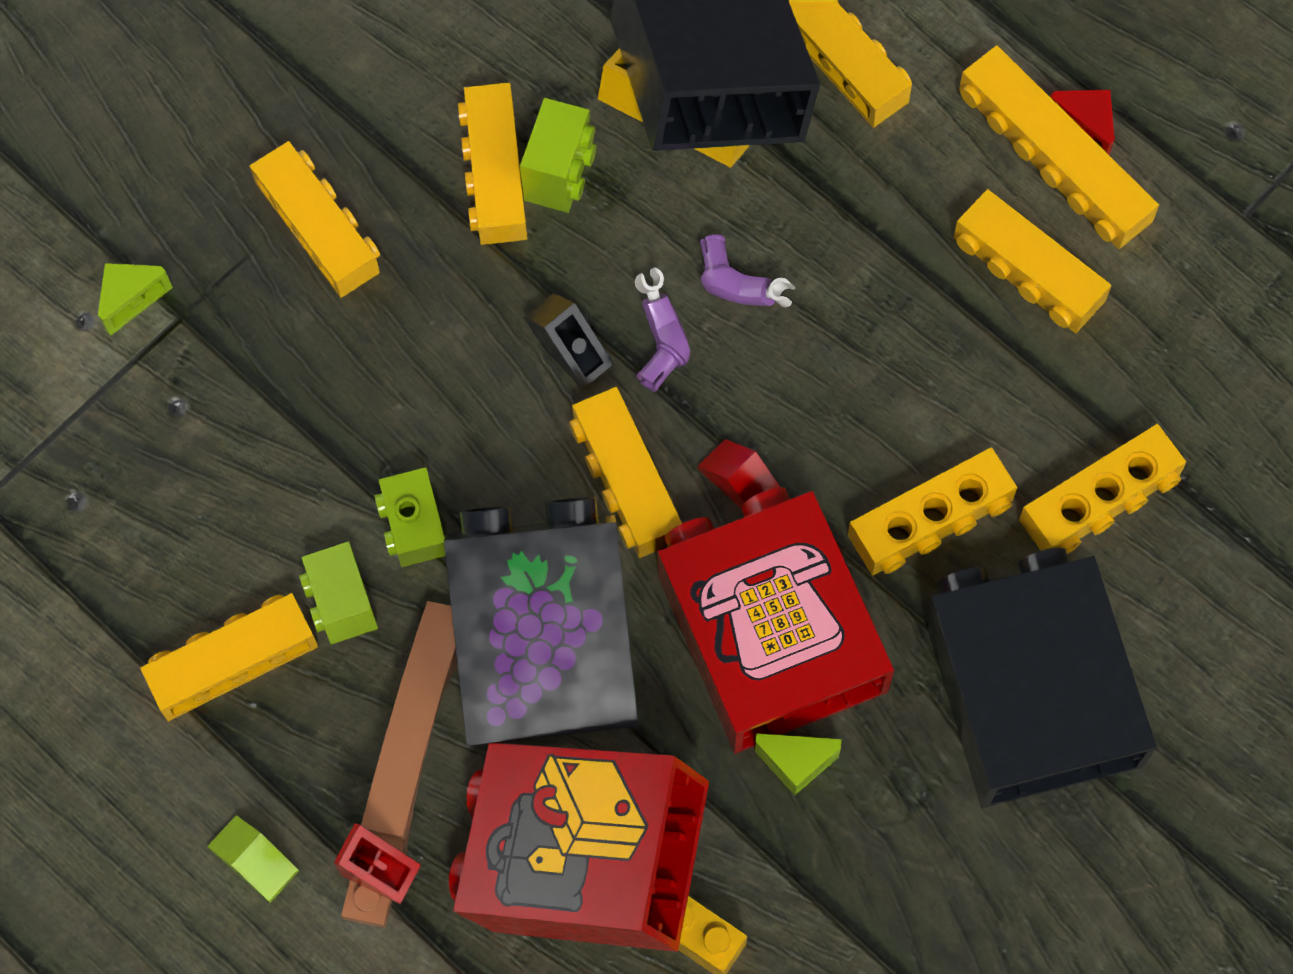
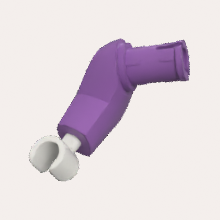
(734, 286)
(667, 332)

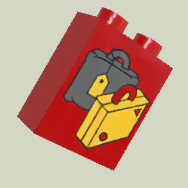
(580, 845)

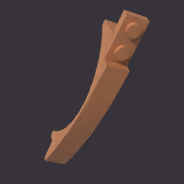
(404, 750)

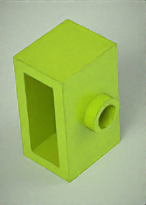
(413, 517)
(338, 592)

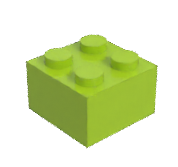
(557, 155)

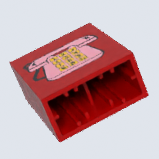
(772, 617)

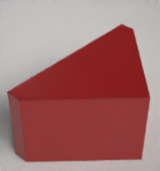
(1091, 112)
(737, 472)
(376, 864)

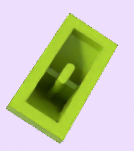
(128, 292)
(796, 758)
(253, 858)

